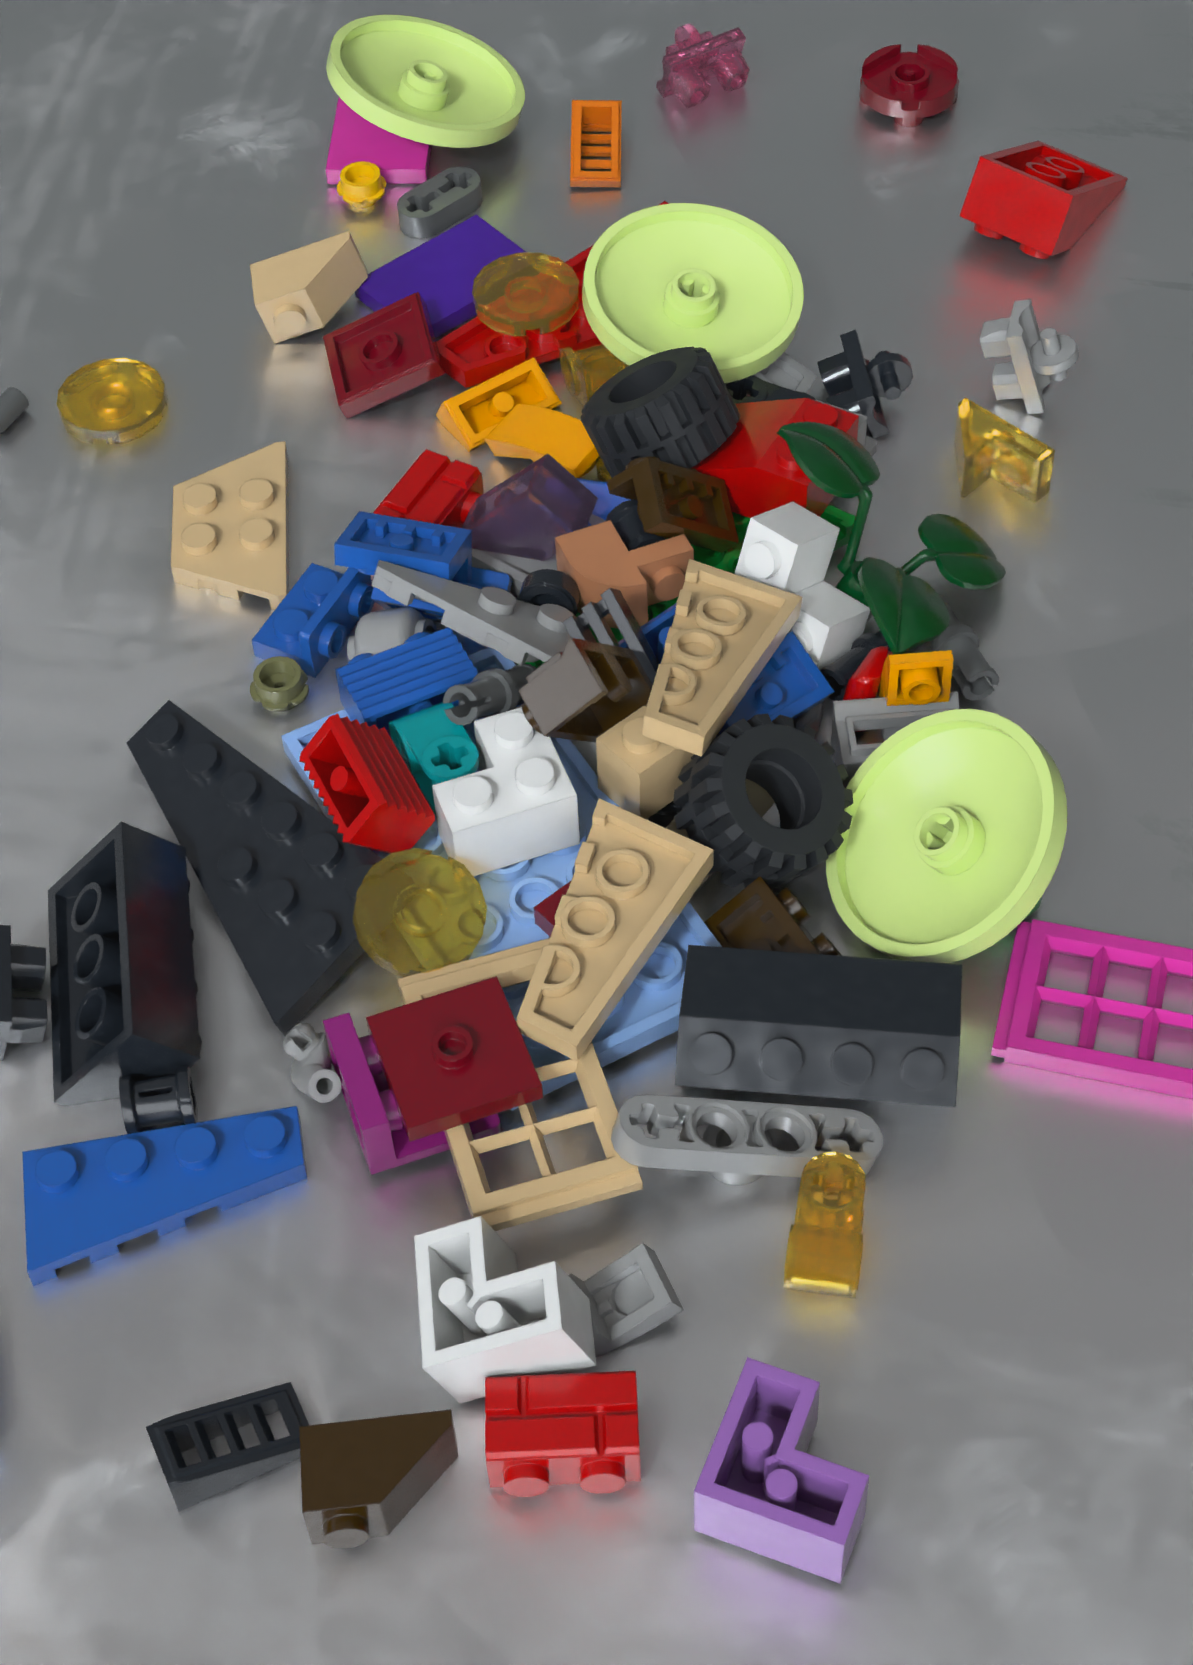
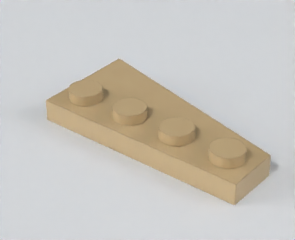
(714, 653)
(618, 908)

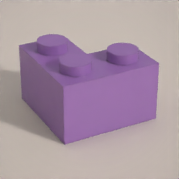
(764, 1486)

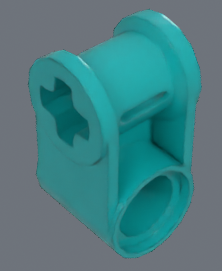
(433, 748)

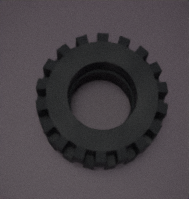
(662, 409)
(795, 775)

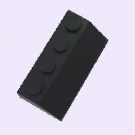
(121, 967)
(820, 1025)

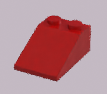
(1038, 197)
(759, 463)

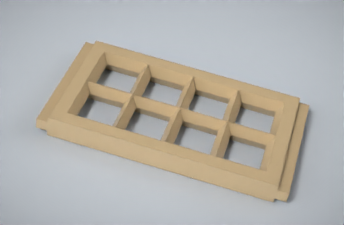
(553, 1191)

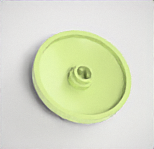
(425, 81)
(693, 281)
(948, 837)

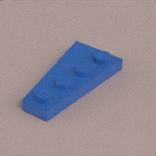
(119, 1187)

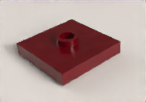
(383, 355)
(454, 1058)

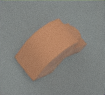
(600, 561)

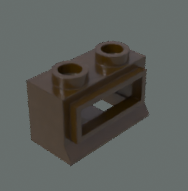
(584, 690)

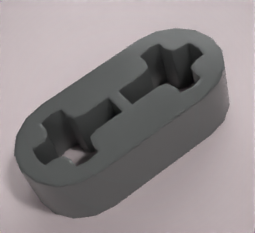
(439, 202)

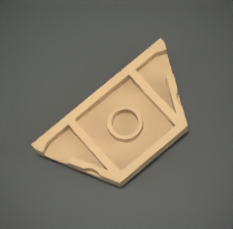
(235, 527)

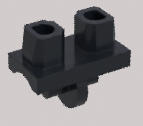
(881, 377)
(21, 969)

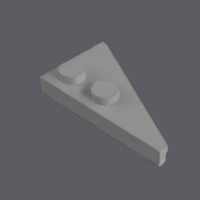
(483, 615)

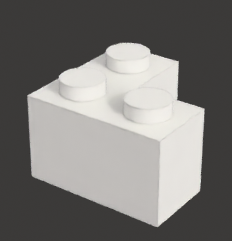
(792, 553)
(515, 802)
(490, 1318)

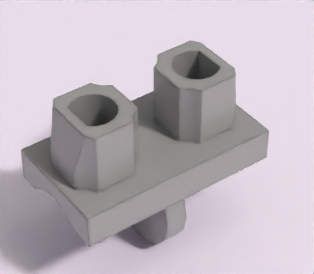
(1034, 356)

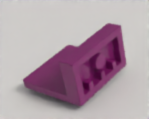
(374, 1106)

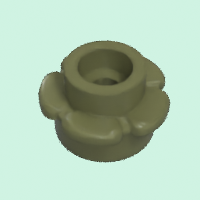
(279, 684)

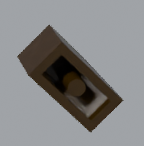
(370, 1473)

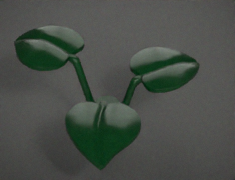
(901, 604)

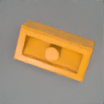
(481, 408)

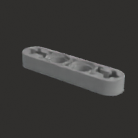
(746, 1127)

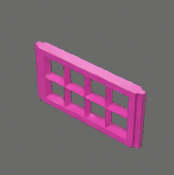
(1026, 991)

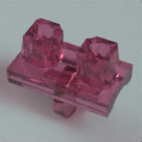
(700, 58)

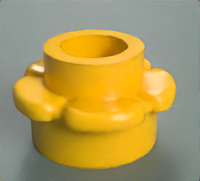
(361, 184)

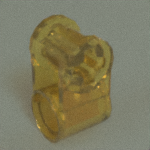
(588, 370)
(827, 1233)

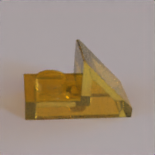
(999, 450)

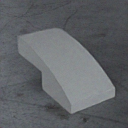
(628, 1298)

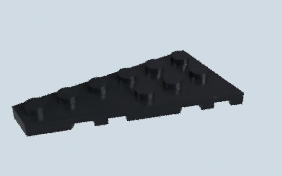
(262, 859)

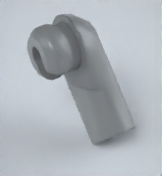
(312, 1063)

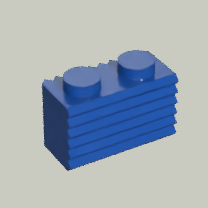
(403, 678)

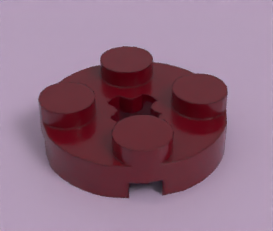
(909, 83)

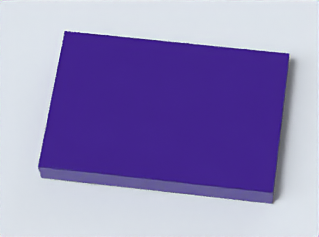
(440, 272)

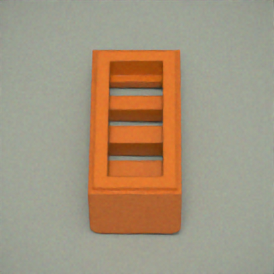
(596, 117)

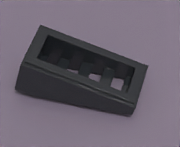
(199, 1426)

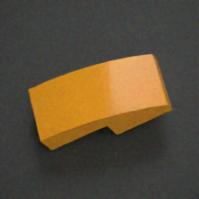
(536, 430)
(917, 678)

